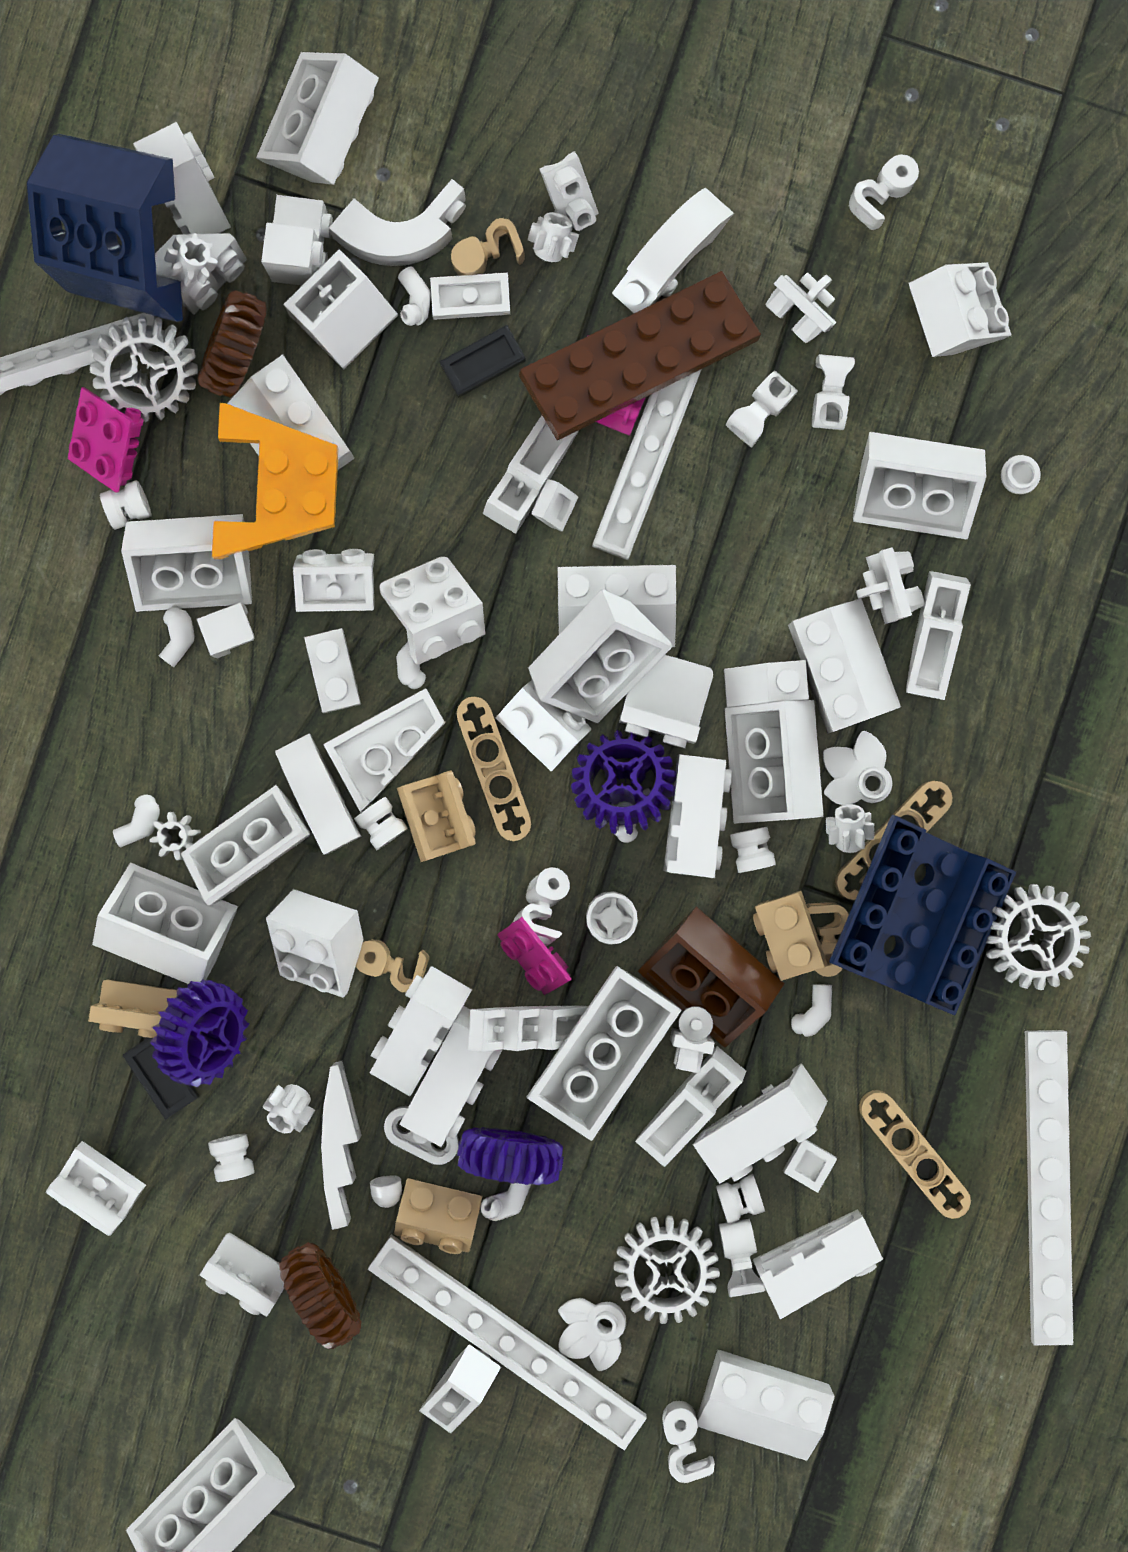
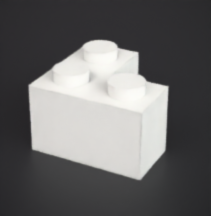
(296, 239)

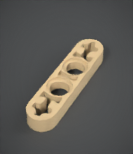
(489, 770)
(920, 799)
(917, 1151)

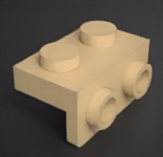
(437, 815)
(789, 936)
(130, 1006)
(437, 1216)

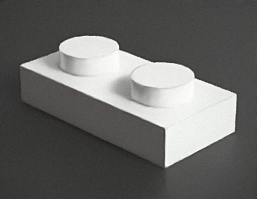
(470, 296)
(332, 670)

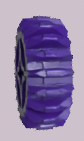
(642, 761)
(195, 1056)
(510, 1156)

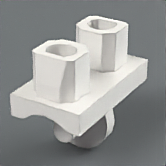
(570, 191)
(790, 294)
(886, 587)
(692, 1039)

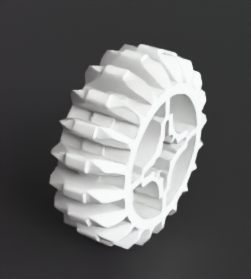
(160, 363)
(1044, 951)
(657, 1283)

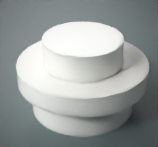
(1020, 474)

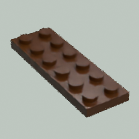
(639, 355)

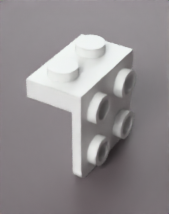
(434, 608)
(668, 701)

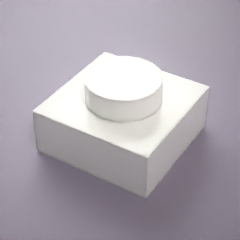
(554, 505)
(809, 1165)

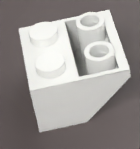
(228, 268)
(960, 308)
(340, 309)
(315, 941)

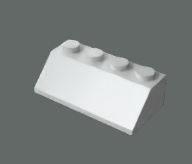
(604, 1053)
(215, 1497)

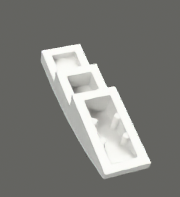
(522, 1027)
(338, 1130)

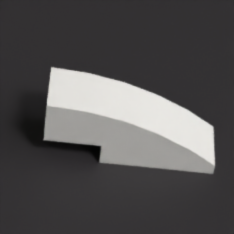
(526, 476)
(937, 635)
(317, 794)
(691, 1106)

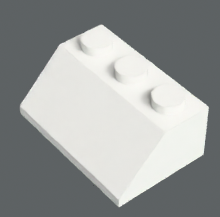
(318, 116)
(283, 398)
(919, 485)
(174, 566)
(645, 586)
(598, 657)
(844, 665)
(774, 761)
(245, 845)
(163, 925)
(765, 1405)

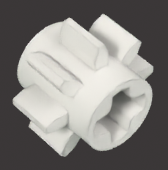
(553, 237)
(190, 260)
(850, 828)
(164, 838)
(288, 1108)

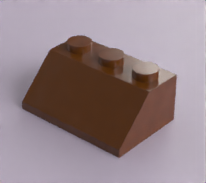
(713, 971)

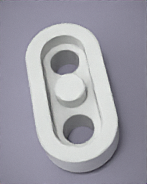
(416, 1144)

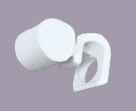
(893, 180)
(769, 398)
(831, 404)
(543, 893)
(738, 1245)
(680, 1427)

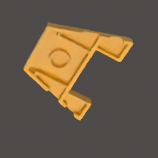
(293, 483)

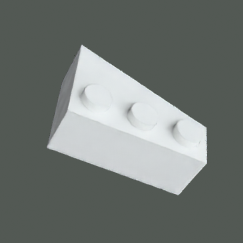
(195, 203)
(697, 816)
(418, 1029)
(448, 1085)
(762, 1127)
(817, 1262)

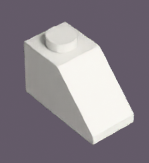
(766, 683)
(460, 1388)

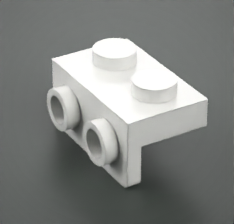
(542, 727)
(96, 1189)
(244, 1274)

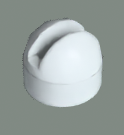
(386, 1190)

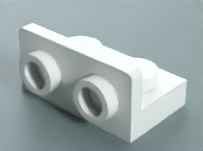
(334, 581)

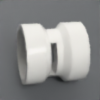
(125, 505)
(385, 831)
(752, 849)
(230, 1153)
(732, 1202)

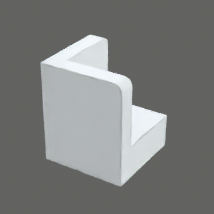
(226, 629)

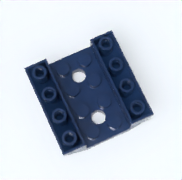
(97, 196)
(935, 922)

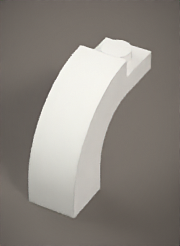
(399, 242)
(671, 248)

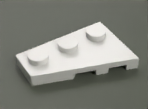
(382, 746)

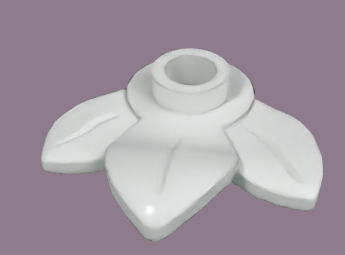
(853, 767)
(586, 1334)

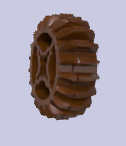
(232, 343)
(320, 1296)

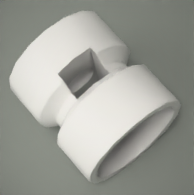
(611, 917)

